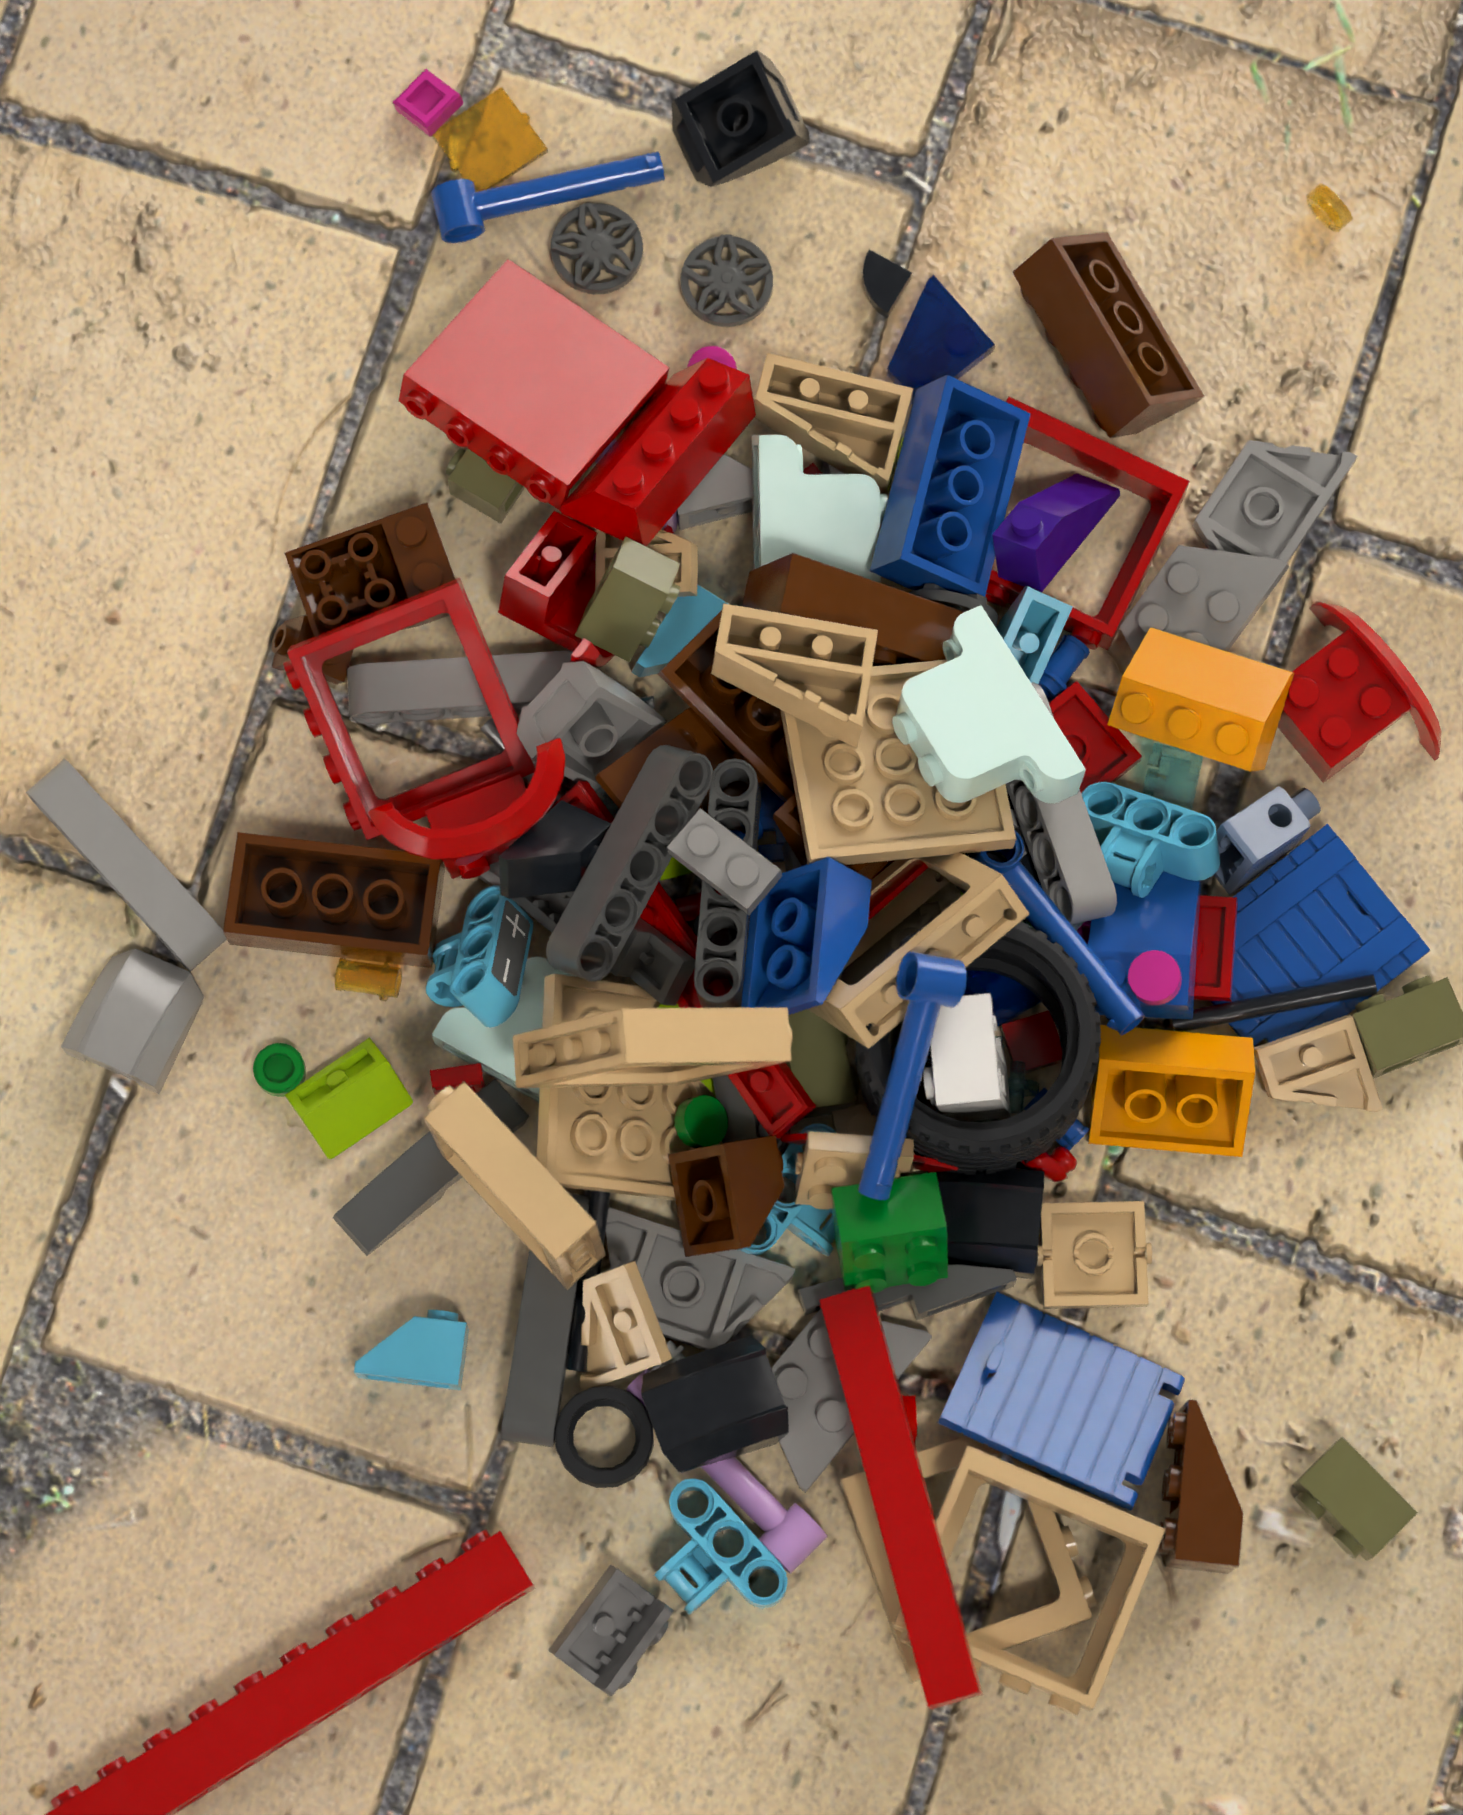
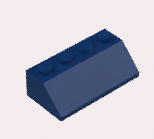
(950, 488)

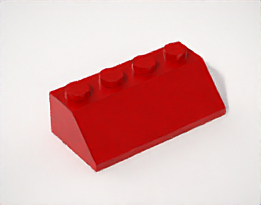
(664, 452)

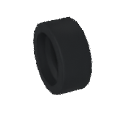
(600, 1397)

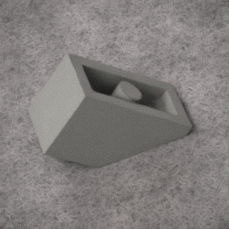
(720, 495)

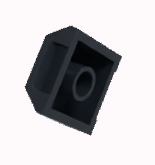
(738, 121)
(993, 1218)
(715, 1405)

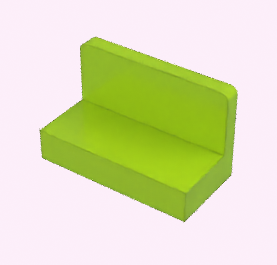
(349, 1098)

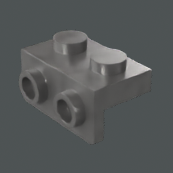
(612, 1631)

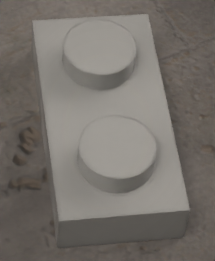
(724, 861)

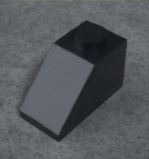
(551, 853)

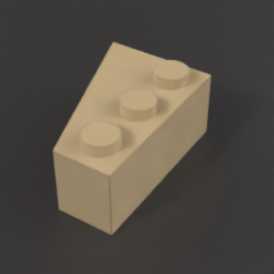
(835, 415)
(799, 666)

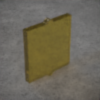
(490, 141)

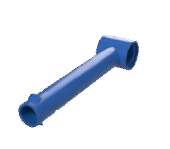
(463, 210)
(1046, 917)
(928, 985)

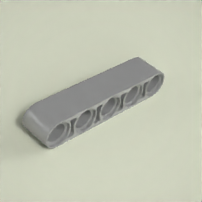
(443, 687)
(1065, 851)
(127, 865)

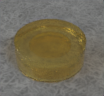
(1328, 208)

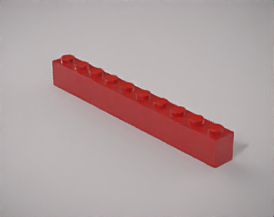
(308, 1685)

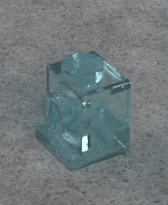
(1175, 775)

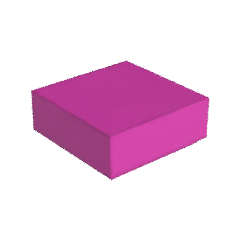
(428, 102)

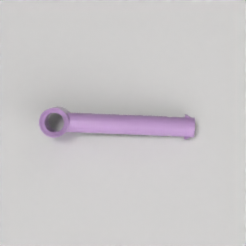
(788, 1533)

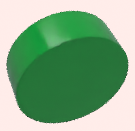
(279, 1069)
(701, 1121)

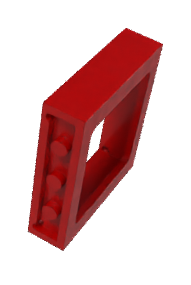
(1156, 485)
(325, 719)

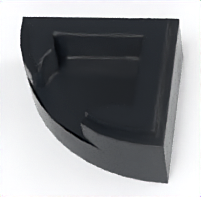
(884, 282)

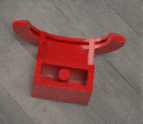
(553, 585)
(1351, 696)
(481, 824)

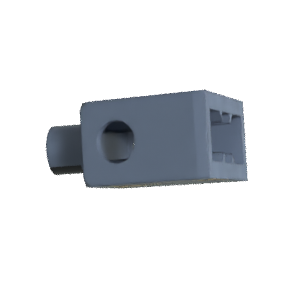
(1262, 834)

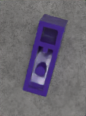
(1049, 528)

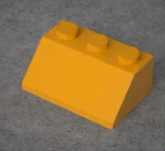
(1201, 700)
(1172, 1091)

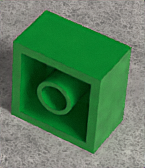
(891, 1238)

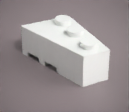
(968, 1063)

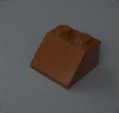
(725, 1193)

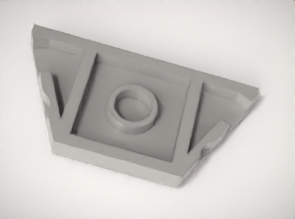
(1270, 499)
(1204, 596)
(699, 1296)
(815, 1395)

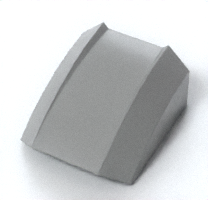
(592, 718)
(136, 1018)

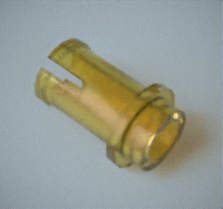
(368, 978)

